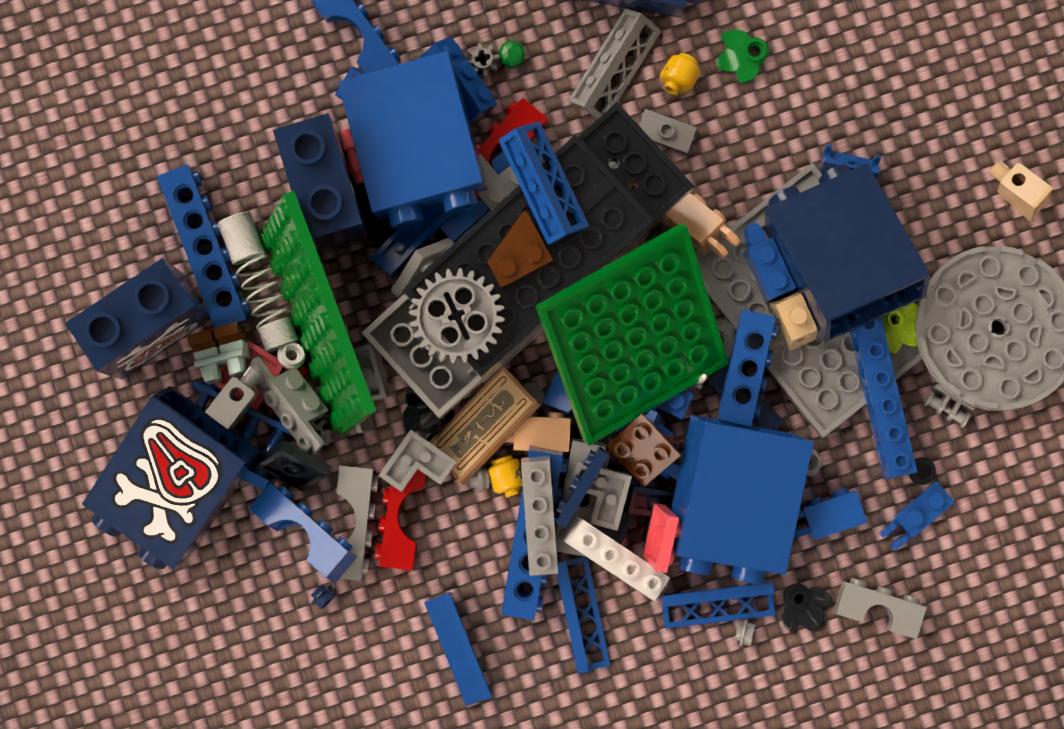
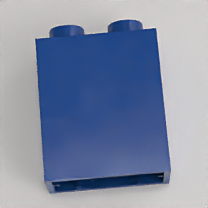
(413, 139)
(738, 498)

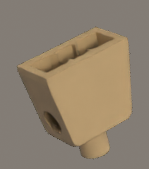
(1026, 198)
(794, 319)

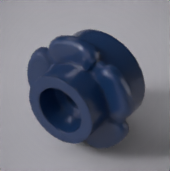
(323, 596)

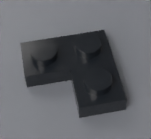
(641, 501)

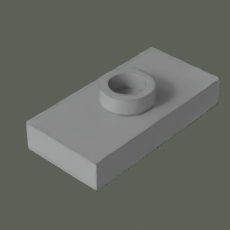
(667, 131)

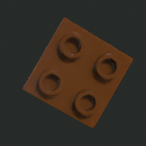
(644, 449)

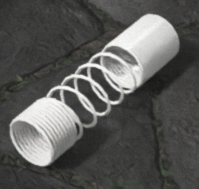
(245, 246)

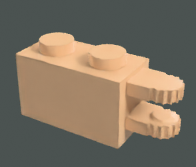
(704, 225)
(543, 433)

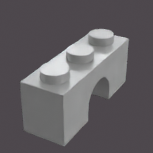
(904, 614)

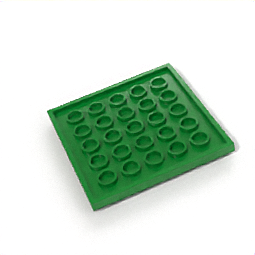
(633, 334)

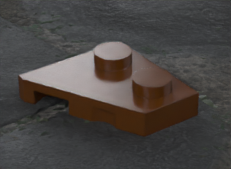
(519, 253)

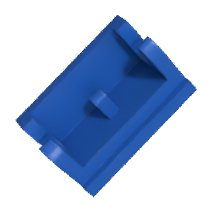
(832, 158)

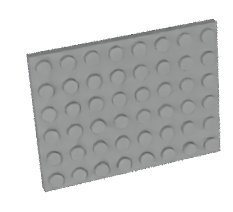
(816, 376)

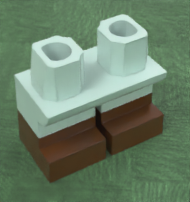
(220, 348)

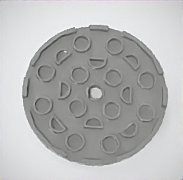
(957, 333)

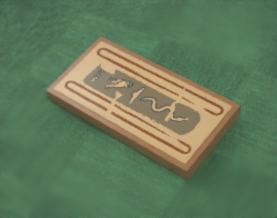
(485, 423)

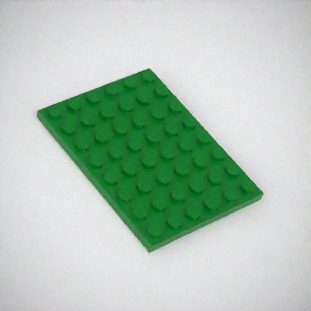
(316, 316)

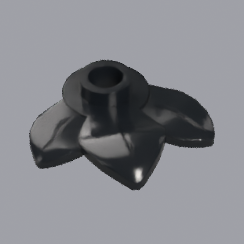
(419, 415)
(806, 611)

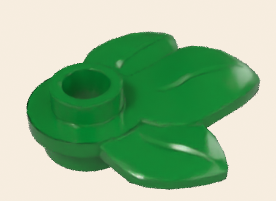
(738, 57)

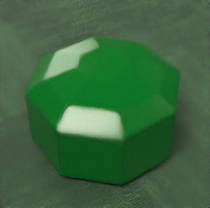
(511, 54)

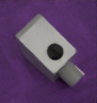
(226, 408)

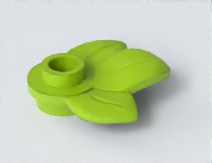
(902, 329)

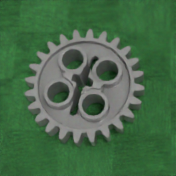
(432, 327)

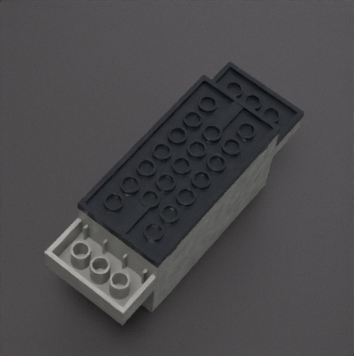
(617, 224)

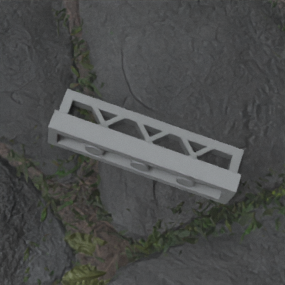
(611, 61)

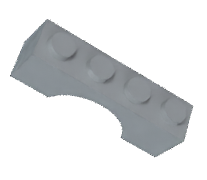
(357, 487)

